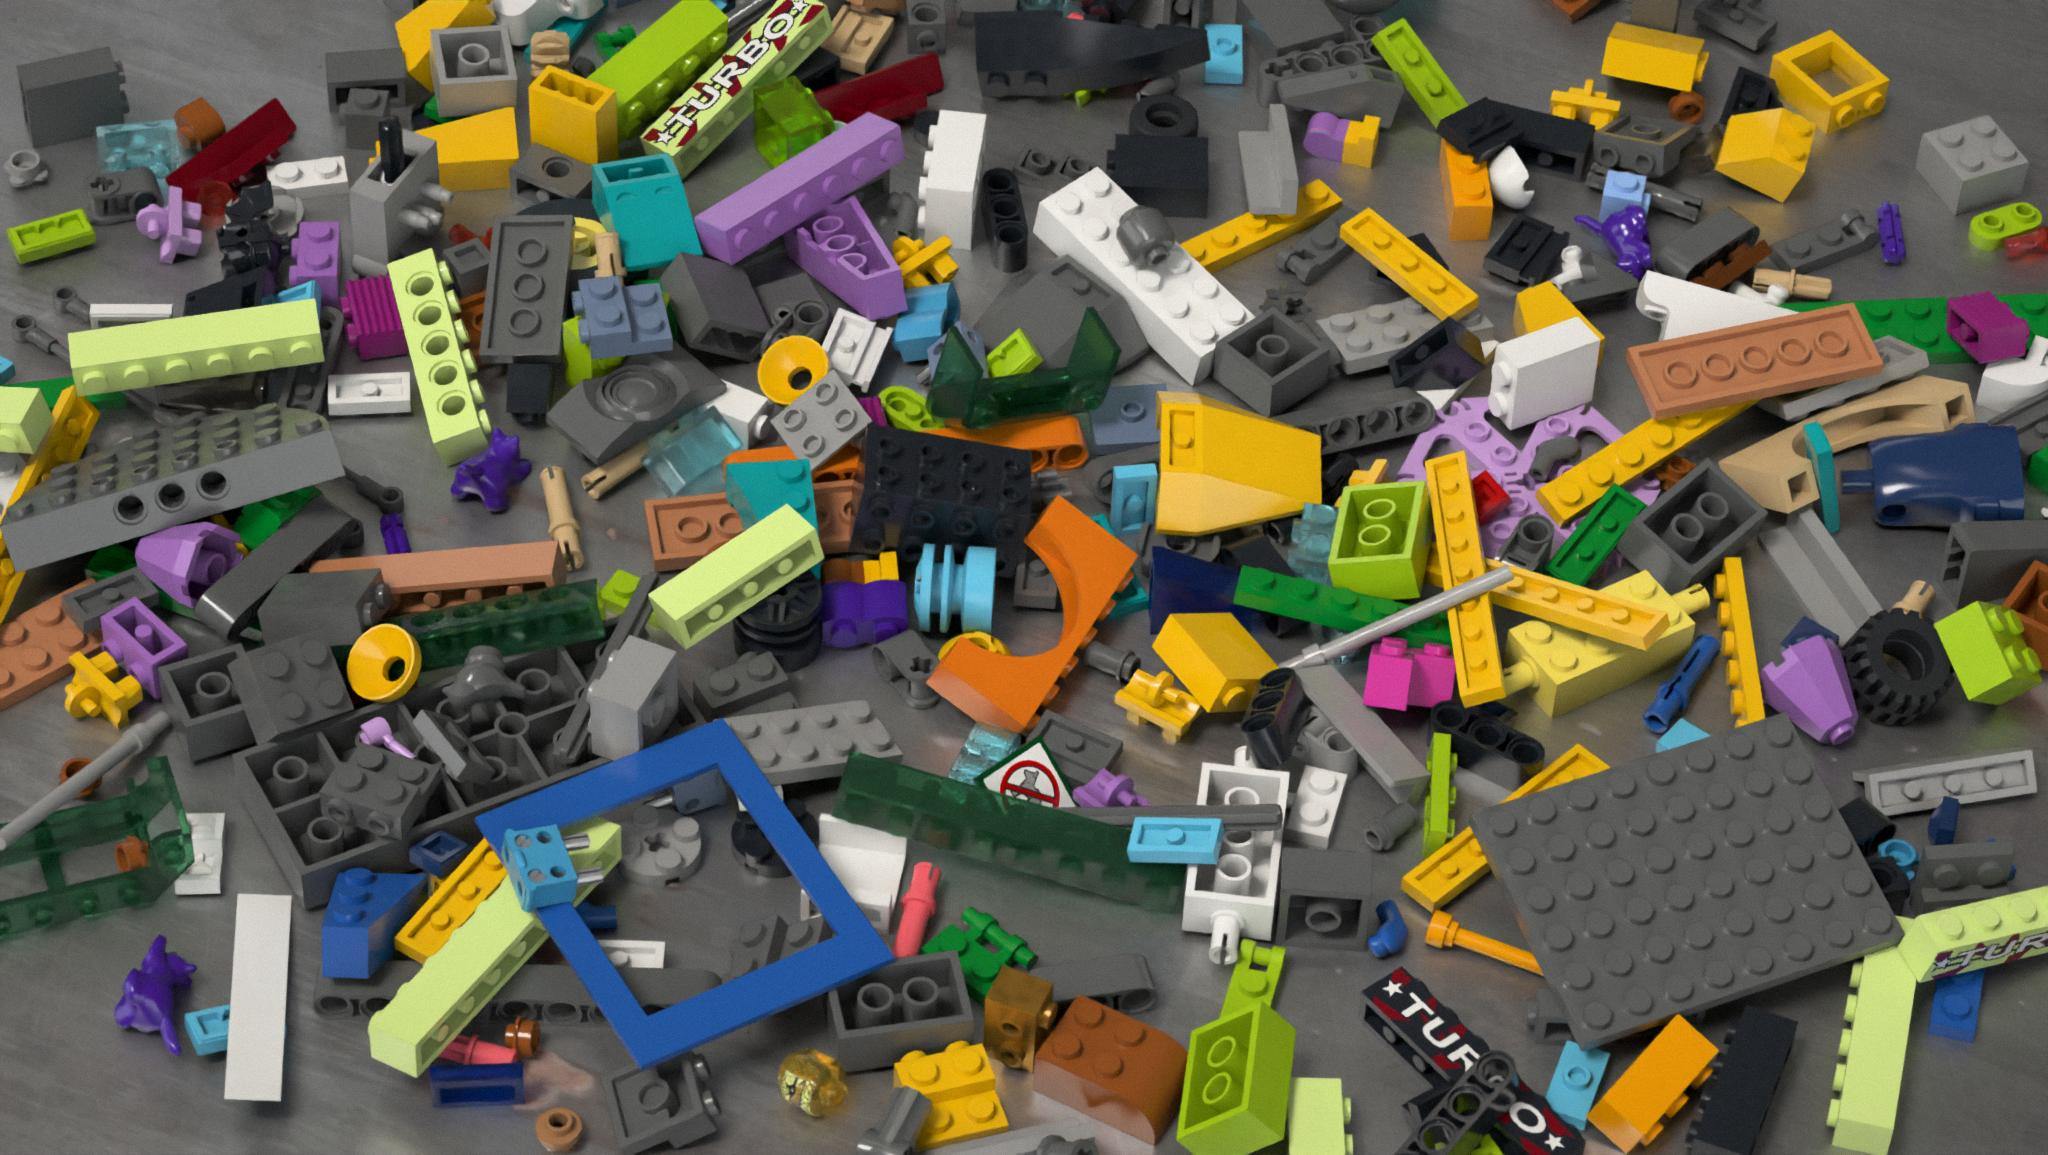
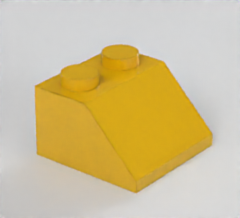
(1766, 150)

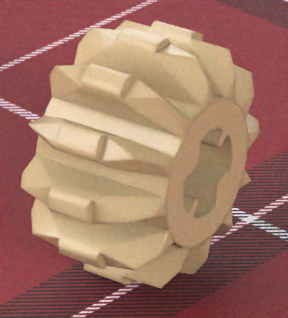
(549, 49)

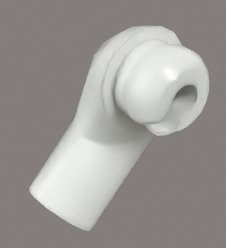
(1570, 266)
(1775, 296)

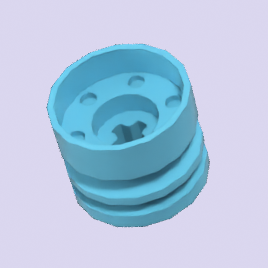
(956, 588)

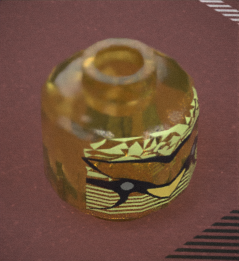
(812, 1081)

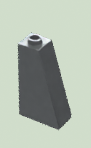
(1990, 558)

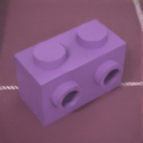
(319, 259)
(141, 643)

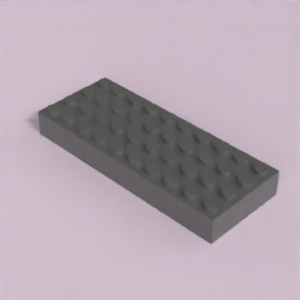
(514, 735)

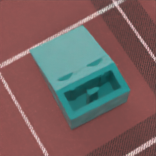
(647, 208)

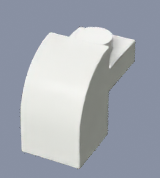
(2014, 379)

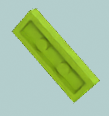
(1418, 71)
(1439, 795)

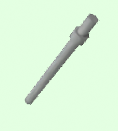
(1319, 655)
(133, 742)

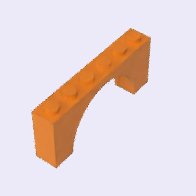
(1087, 571)

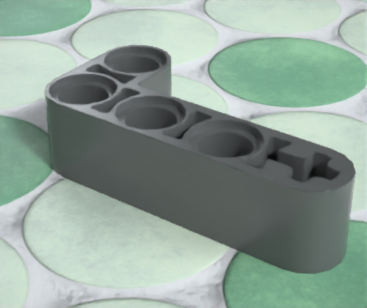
(1356, 51)

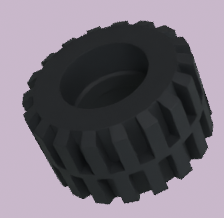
(1916, 647)

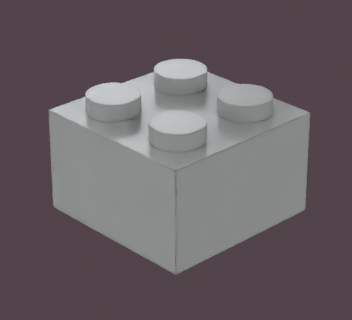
(472, 70)
(1971, 164)
(633, 699)

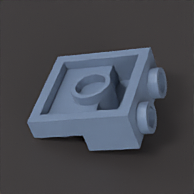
(620, 318)

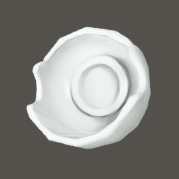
(1507, 179)

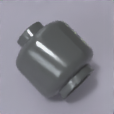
(1145, 236)

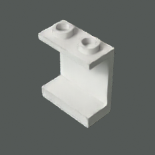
(866, 864)

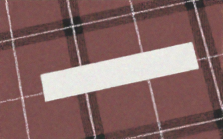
(258, 998)

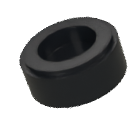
(922, 125)

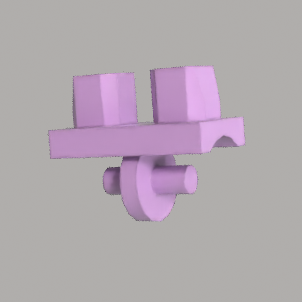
(174, 224)

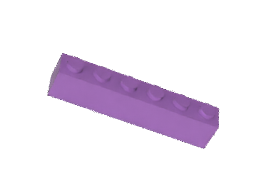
(799, 188)

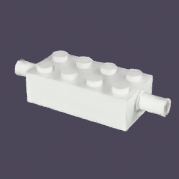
(1240, 890)

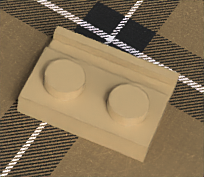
(858, 38)

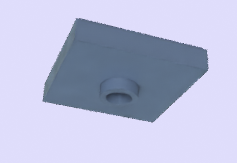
(1126, 419)

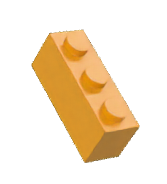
(1465, 195)
(1654, 1085)

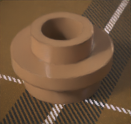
(560, 1138)

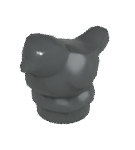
(482, 679)

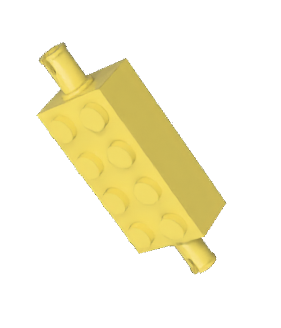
(1572, 667)

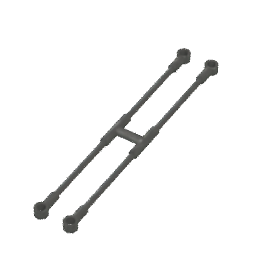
(66, 301)

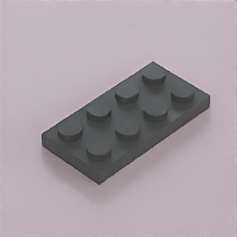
(527, 289)

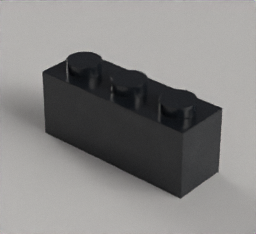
(1552, 143)

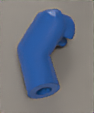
(597, 916)
(1391, 933)

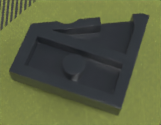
(1750, 94)

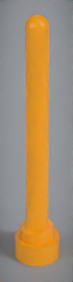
(1447, 932)

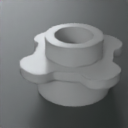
(25, 168)

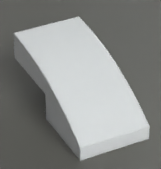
(208, 845)

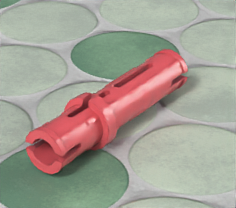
(917, 908)

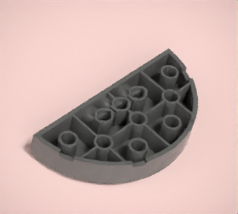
(169, 480)

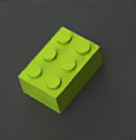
(1382, 539)
(1237, 1083)

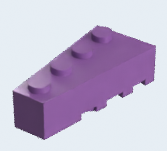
(849, 259)

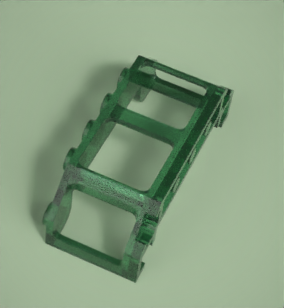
(93, 825)

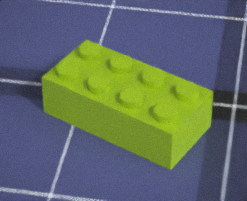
(663, 62)

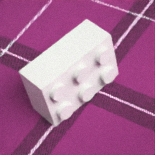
(953, 178)

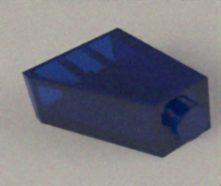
(1191, 585)

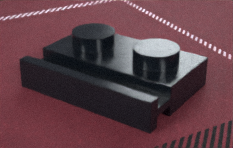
(1480, 130)
(1525, 250)

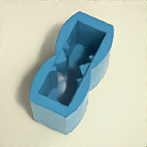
(928, 318)

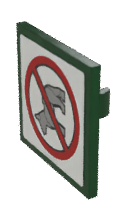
(1029, 775)

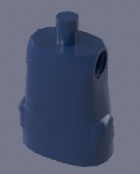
(1942, 477)

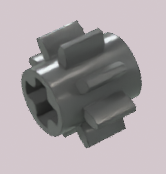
(1288, 302)
(1046, 488)

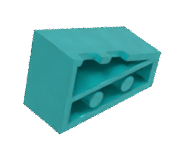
(766, 486)

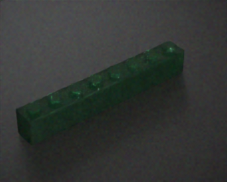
(1002, 831)

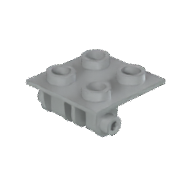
(822, 421)

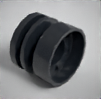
(784, 624)

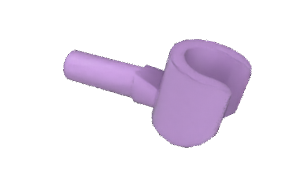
(378, 732)

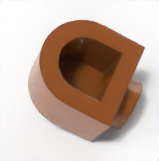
(198, 125)

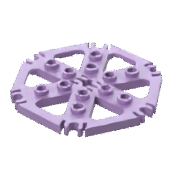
(1509, 467)

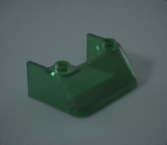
(967, 401)

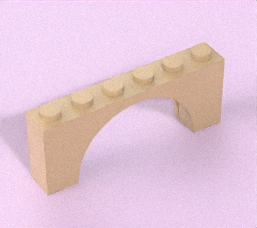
(1778, 468)

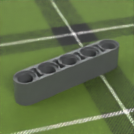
(306, 537)

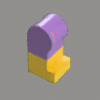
(1343, 139)

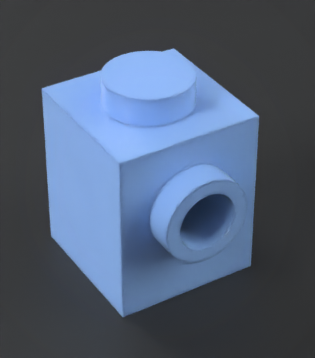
(1622, 190)

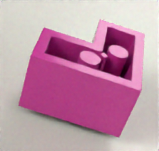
(1408, 674)

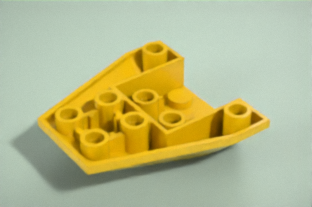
(1229, 466)

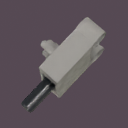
(395, 198)

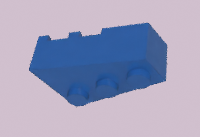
(365, 918)

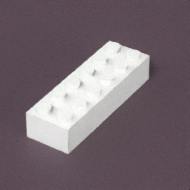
(1174, 303)

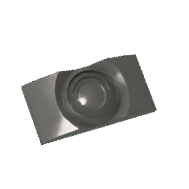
(633, 401)

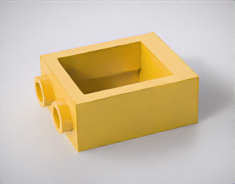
(1825, 51)

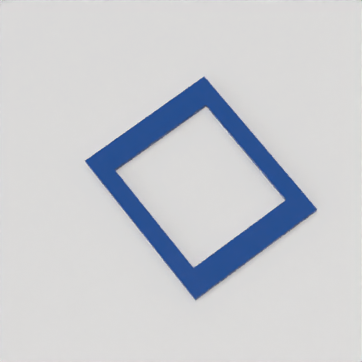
(739, 1002)

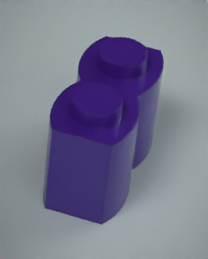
(863, 612)

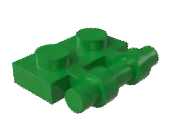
(977, 963)

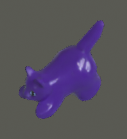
(1625, 237)
(491, 472)
(150, 995)

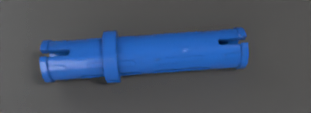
(1674, 694)

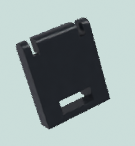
(232, 292)

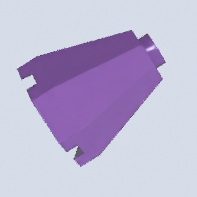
(188, 559)
(1812, 690)

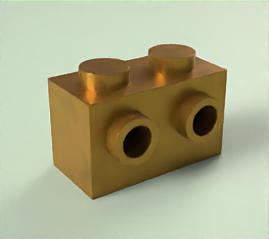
(1018, 1017)

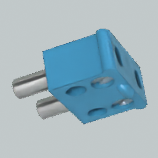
(542, 867)

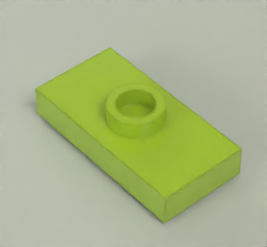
(51, 236)
(1013, 356)

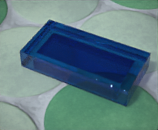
(477, 1085)

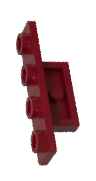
(888, 92)
(236, 151)

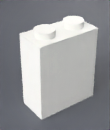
(1543, 373)

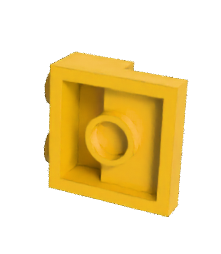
(961, 1094)

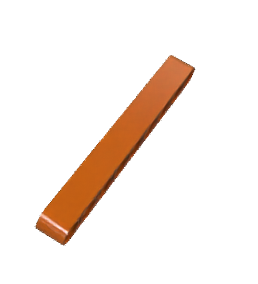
(1053, 442)

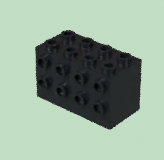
(939, 493)

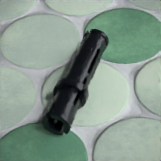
(1331, 481)

